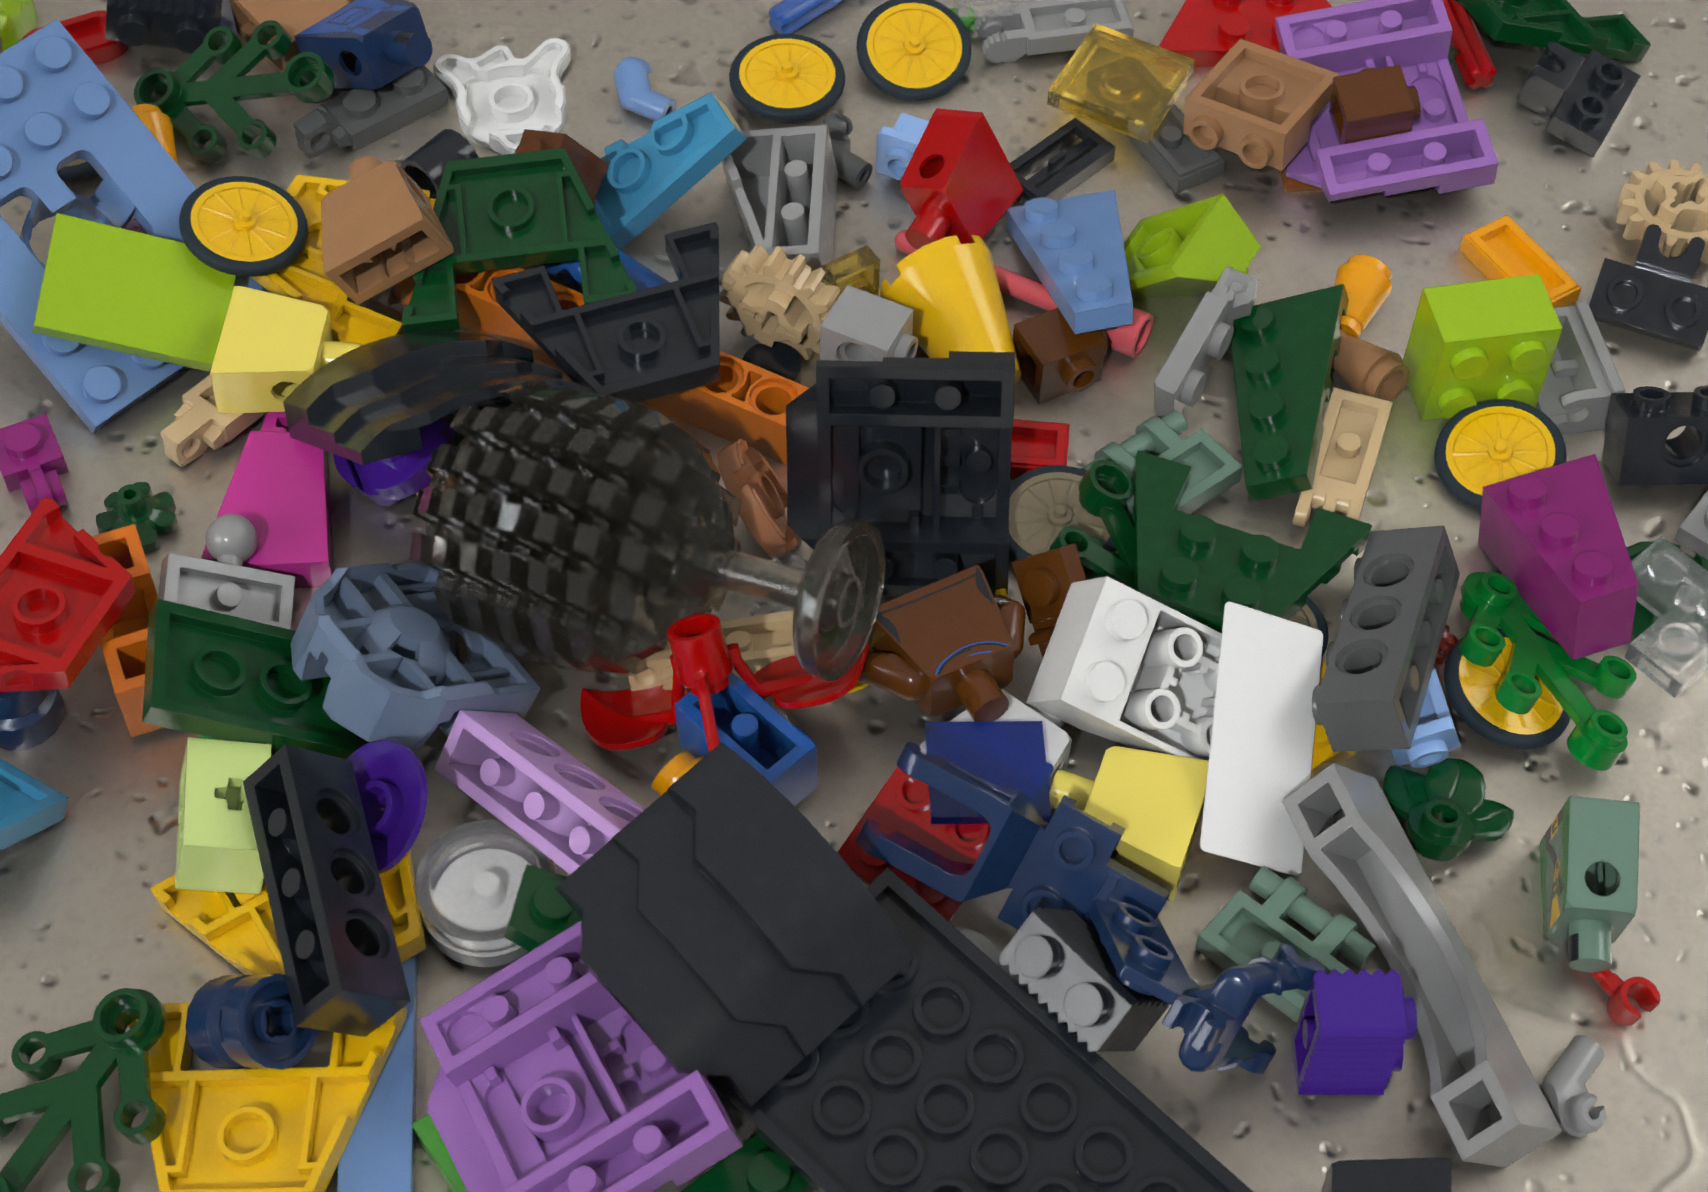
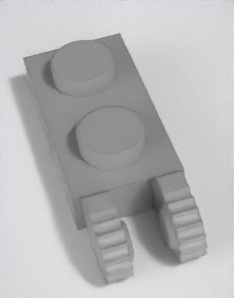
(1048, 27)

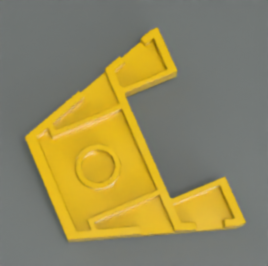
(306, 277)
(248, 933)
(259, 1124)

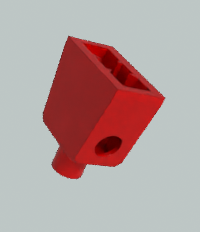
(957, 179)

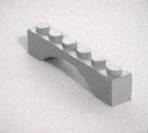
(1471, 1057)

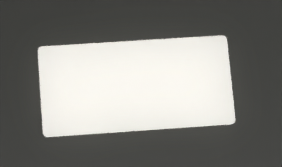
(1260, 738)

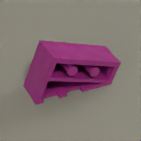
(1563, 553)

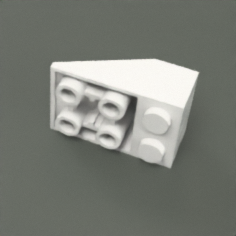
(1130, 670)

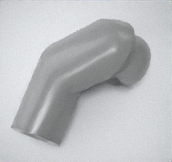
(1567, 1090)

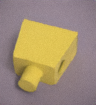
(269, 350)
(1152, 798)

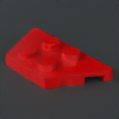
(1212, 27)
(55, 602)

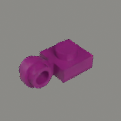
(33, 461)

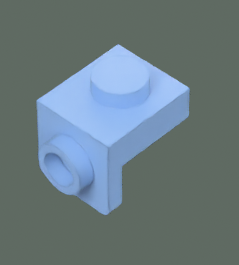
(1434, 731)

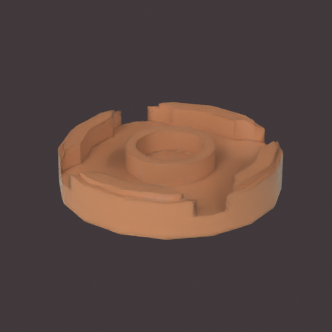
(761, 497)

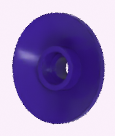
(392, 798)

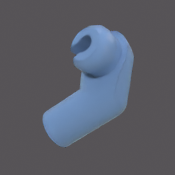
(635, 90)

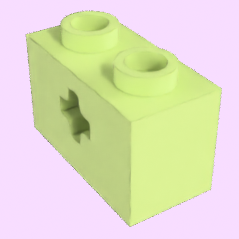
(214, 818)

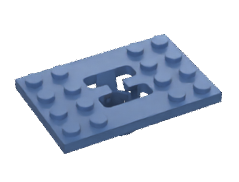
(50, 114)

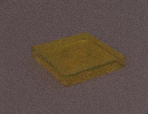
(1121, 82)

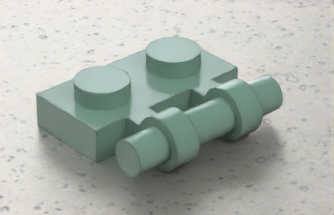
(1211, 464)
(1255, 930)

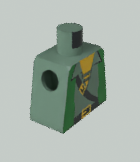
(1590, 877)

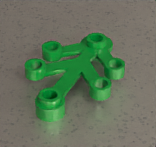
(1494, 604)

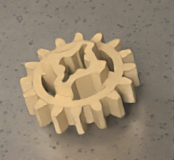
(1672, 200)
(778, 298)

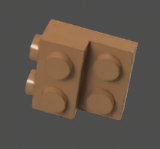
(1257, 105)

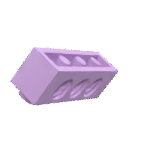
(534, 786)

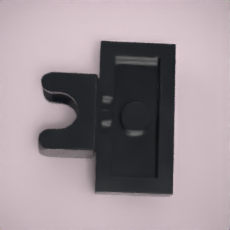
(1582, 97)
(1655, 293)

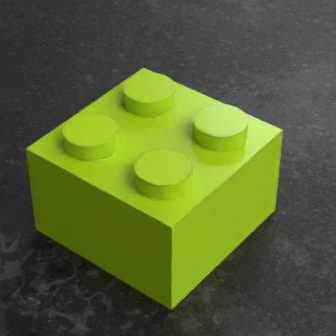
(1480, 344)

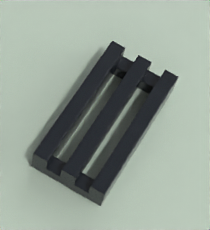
(1064, 169)

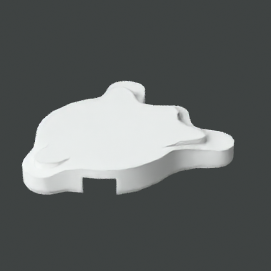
(507, 94)

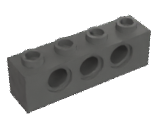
(1387, 640)

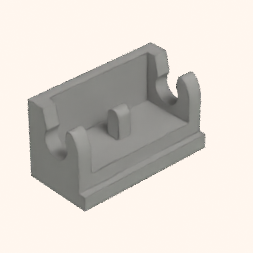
(1579, 375)

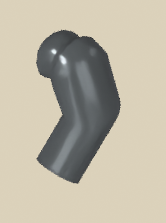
(849, 166)

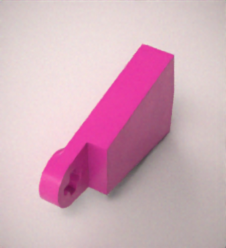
(287, 498)

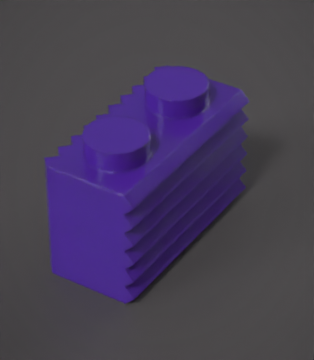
(1352, 1033)

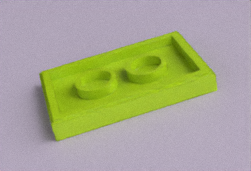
(131, 294)

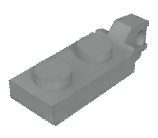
(1204, 338)

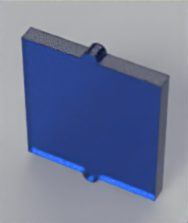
(995, 751)

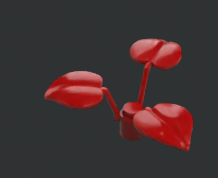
(703, 664)

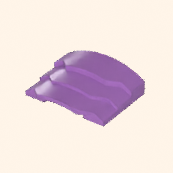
(1443, 144)
(563, 1088)

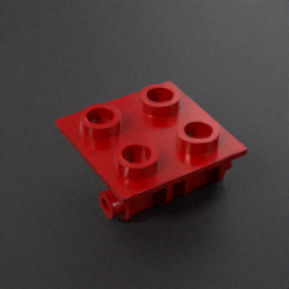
(904, 809)

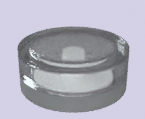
(470, 888)

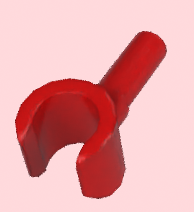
(1618, 1005)

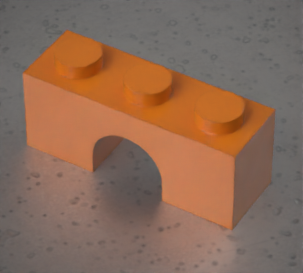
(127, 639)

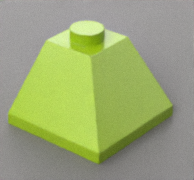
(1187, 249)

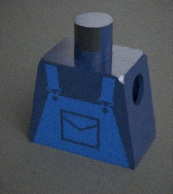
(382, 40)

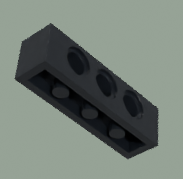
(1638, 431)
(325, 893)

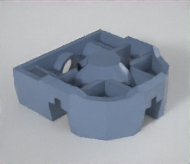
(413, 661)

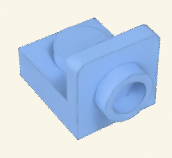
(898, 145)

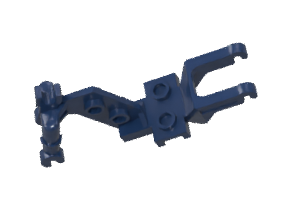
(1071, 868)

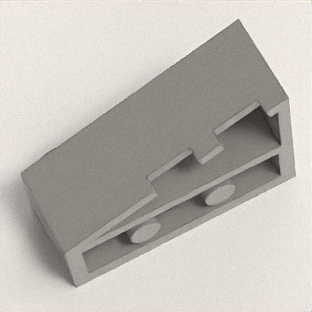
(786, 190)

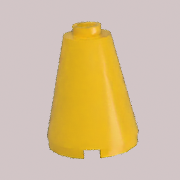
(953, 299)

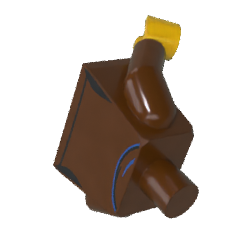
(947, 646)

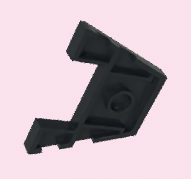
(636, 341)

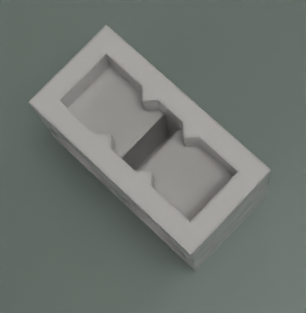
(866, 328)

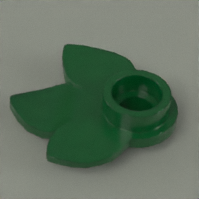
(1445, 808)

